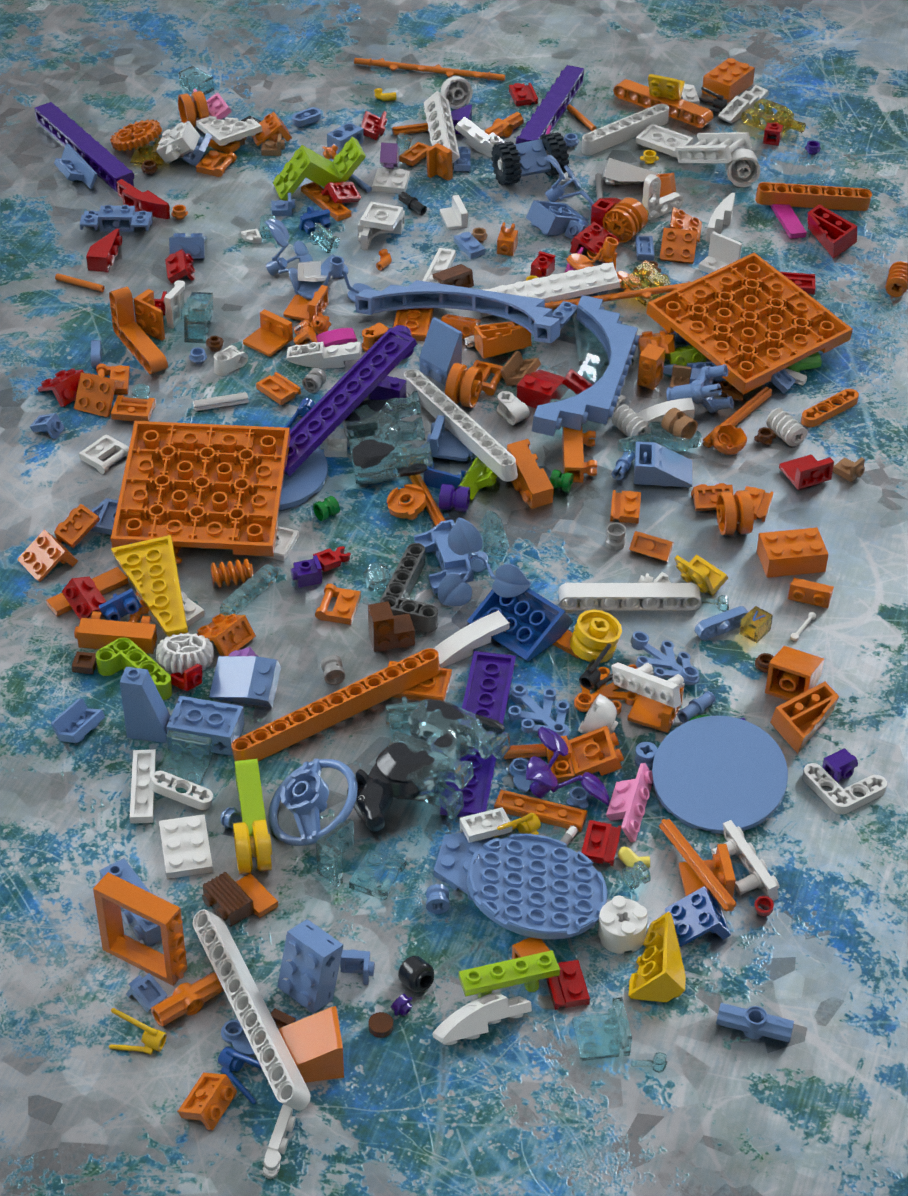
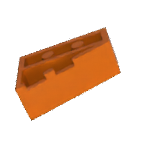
(500, 338)
(531, 480)
(804, 715)

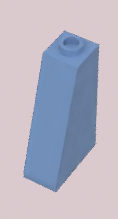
(143, 706)

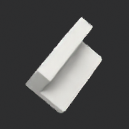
(455, 216)
(310, 271)

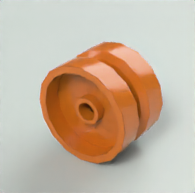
(192, 107)
(464, 384)
(734, 512)

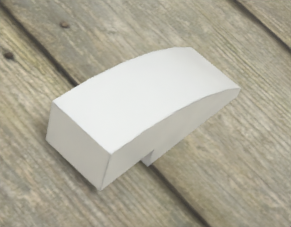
(657, 412)

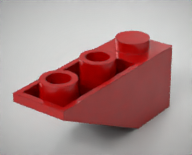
(601, 207)
(102, 253)

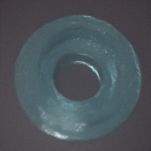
(141, 391)

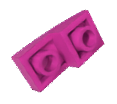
(337, 336)

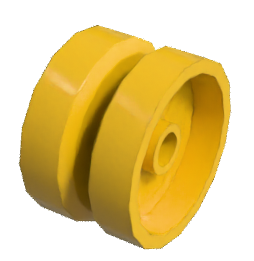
(593, 633)
(254, 846)

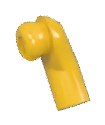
(384, 96)

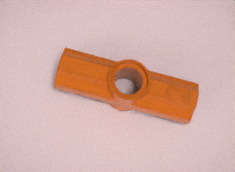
(506, 126)
(187, 999)

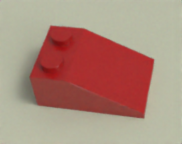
(540, 387)

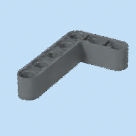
(401, 585)

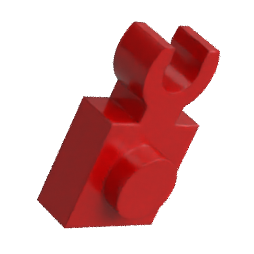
(330, 559)

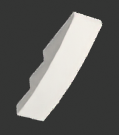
(738, 105)
(721, 216)
(479, 633)

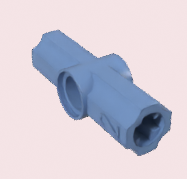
(755, 1022)

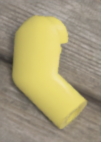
(628, 857)

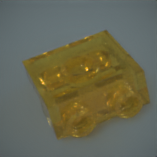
(645, 277)

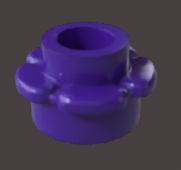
(813, 147)
(402, 1005)

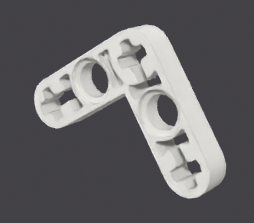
(652, 186)
(843, 795)

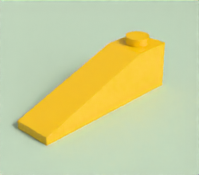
(661, 966)

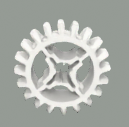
(184, 651)

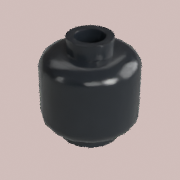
(416, 974)

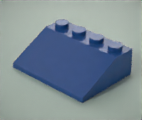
(532, 622)

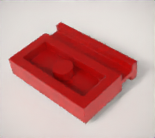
(523, 94)
(802, 280)
(601, 842)
(569, 987)

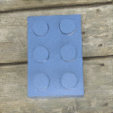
(208, 719)
(310, 965)

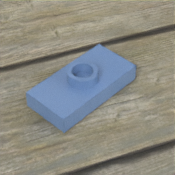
(644, 248)

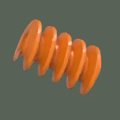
(897, 279)
(231, 572)

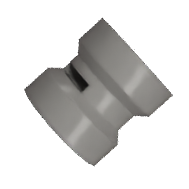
(314, 380)
(615, 536)
(333, 669)

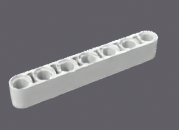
(624, 129)
(629, 596)

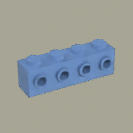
(142, 928)

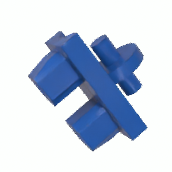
(308, 220)
(120, 605)

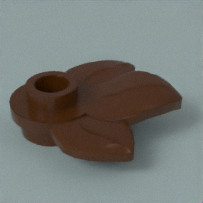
(729, 390)

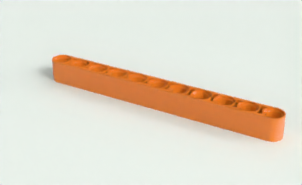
(337, 706)

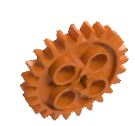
(136, 135)

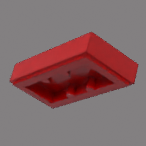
(576, 382)

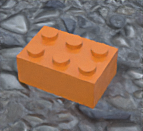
(729, 79)
(792, 552)

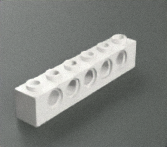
(440, 123)

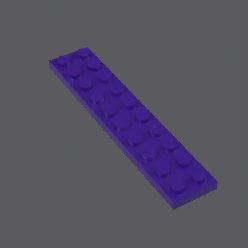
(346, 396)
(486, 696)

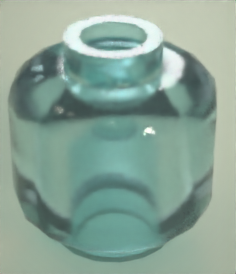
(376, 578)

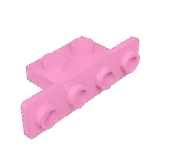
(217, 106)
(630, 800)

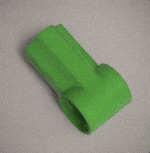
(810, 362)

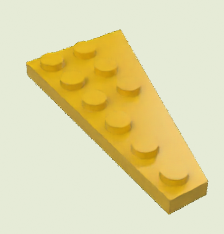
(155, 576)

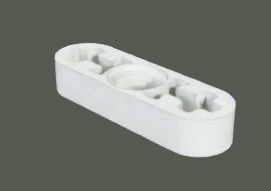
(164, 789)

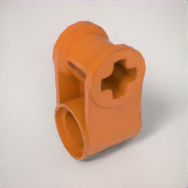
(372, 335)

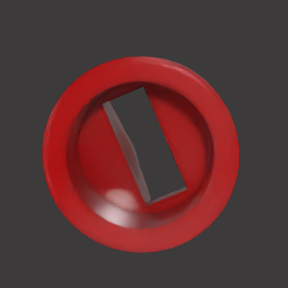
(766, 903)

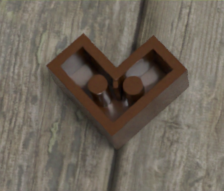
(387, 630)

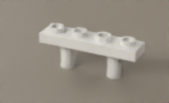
(644, 683)
(756, 867)

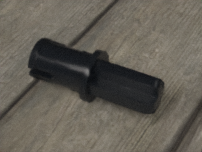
(412, 203)

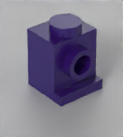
(307, 572)
(840, 765)

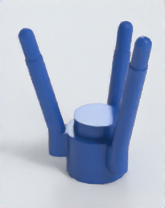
(304, 407)
(234, 1061)

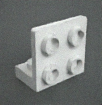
(721, 253)

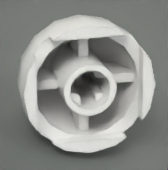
(457, 91)
(599, 715)

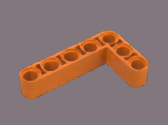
(131, 333)

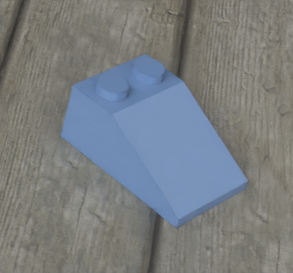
(552, 216)
(440, 350)
(246, 680)

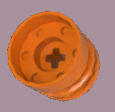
(626, 219)

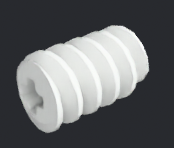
(629, 422)
(786, 427)

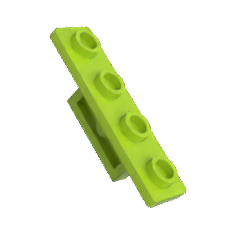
(478, 477)

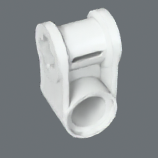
(229, 360)
(511, 408)

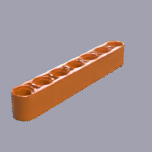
(678, 109)
(812, 195)

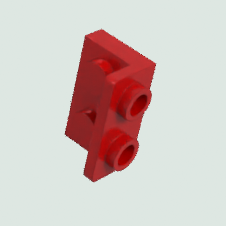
(341, 192)

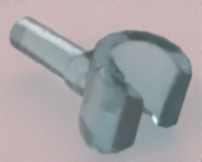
(722, 602)
(658, 1063)

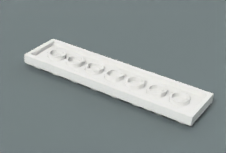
(564, 285)

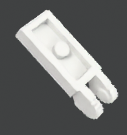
(278, 1142)

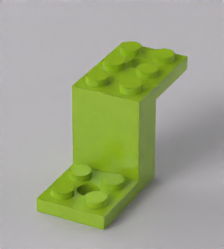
(317, 168)

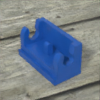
(436, 478)

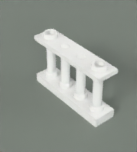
(713, 147)

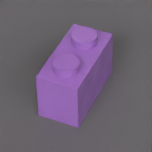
(389, 155)

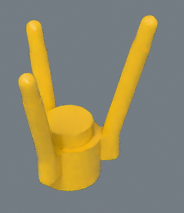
(526, 825)
(152, 1038)

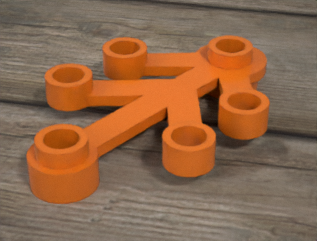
(585, 699)

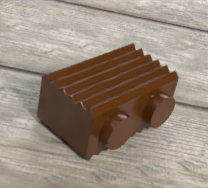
(227, 899)

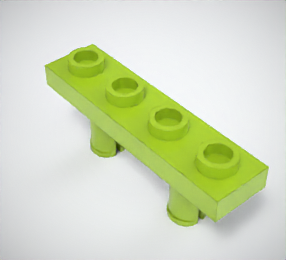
(509, 973)

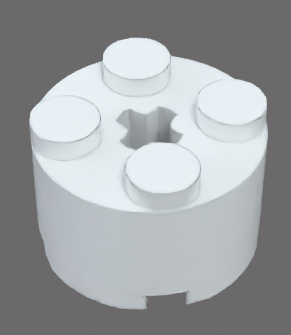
(743, 168)
(622, 925)

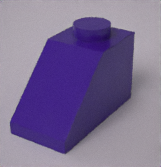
(459, 114)

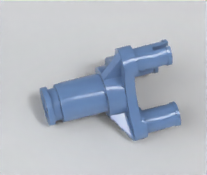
(702, 390)

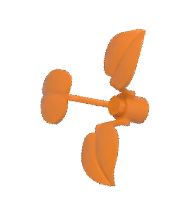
(607, 254)

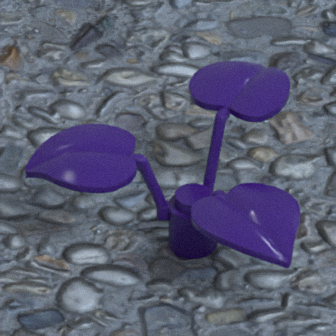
(546, 781)

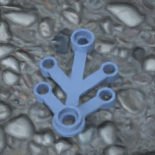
(689, 673)
(520, 695)

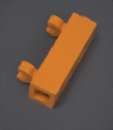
(573, 453)
(98, 633)

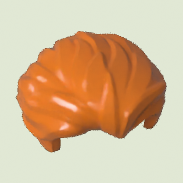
(728, 439)

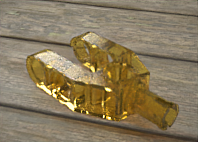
(783, 116)

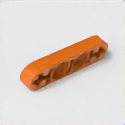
(813, 416)

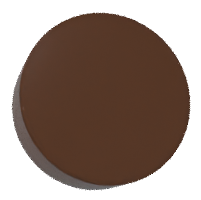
(380, 1024)

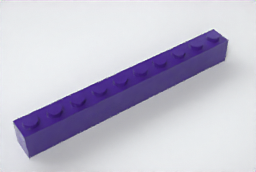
(553, 104)
(95, 155)

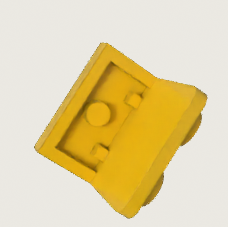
(665, 87)
(701, 573)

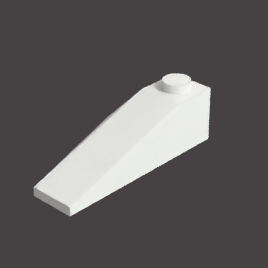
(624, 173)

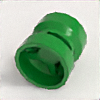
(561, 480)
(326, 508)

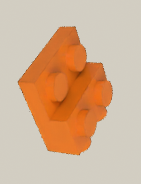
(596, 752)

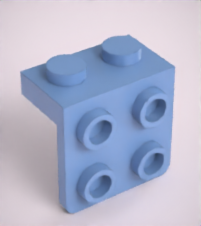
(190, 244)
(444, 443)

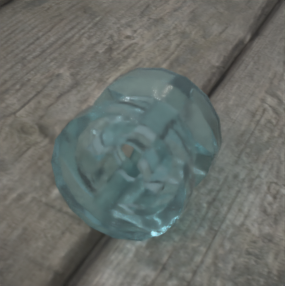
(636, 875)

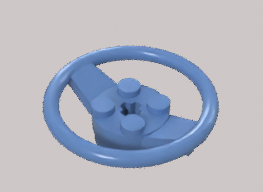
(306, 797)

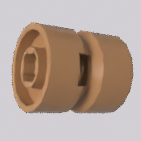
(679, 424)

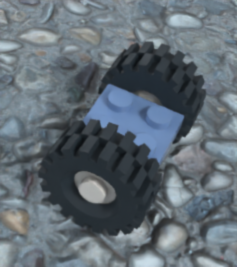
(528, 158)

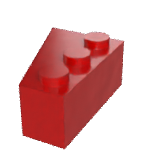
(831, 230)

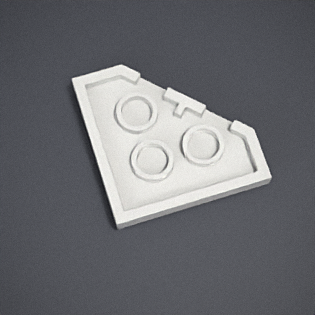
(229, 129)

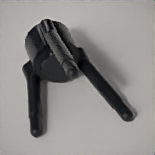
(719, 102)
(592, 675)

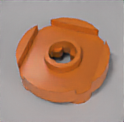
(410, 509)

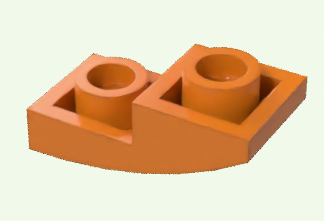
(562, 767)

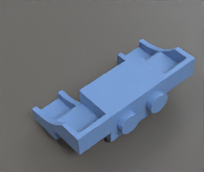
(117, 217)
(450, 562)

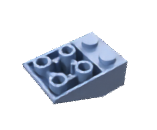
(661, 466)

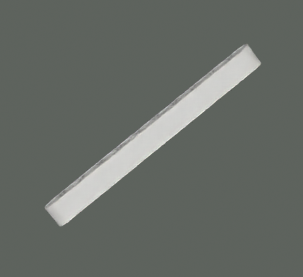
(462, 426)
(251, 1011)

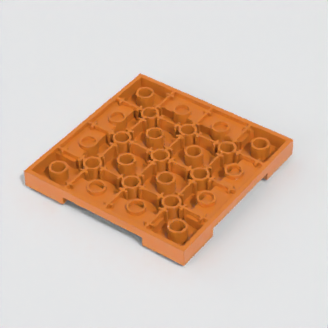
(749, 321)
(203, 486)

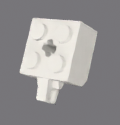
(177, 142)

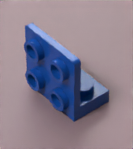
(696, 916)

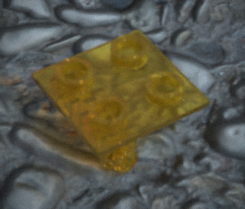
(147, 152)

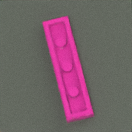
(789, 221)

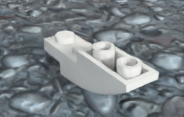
(477, 138)
(319, 356)
(475, 1016)

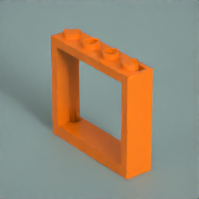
(115, 893)

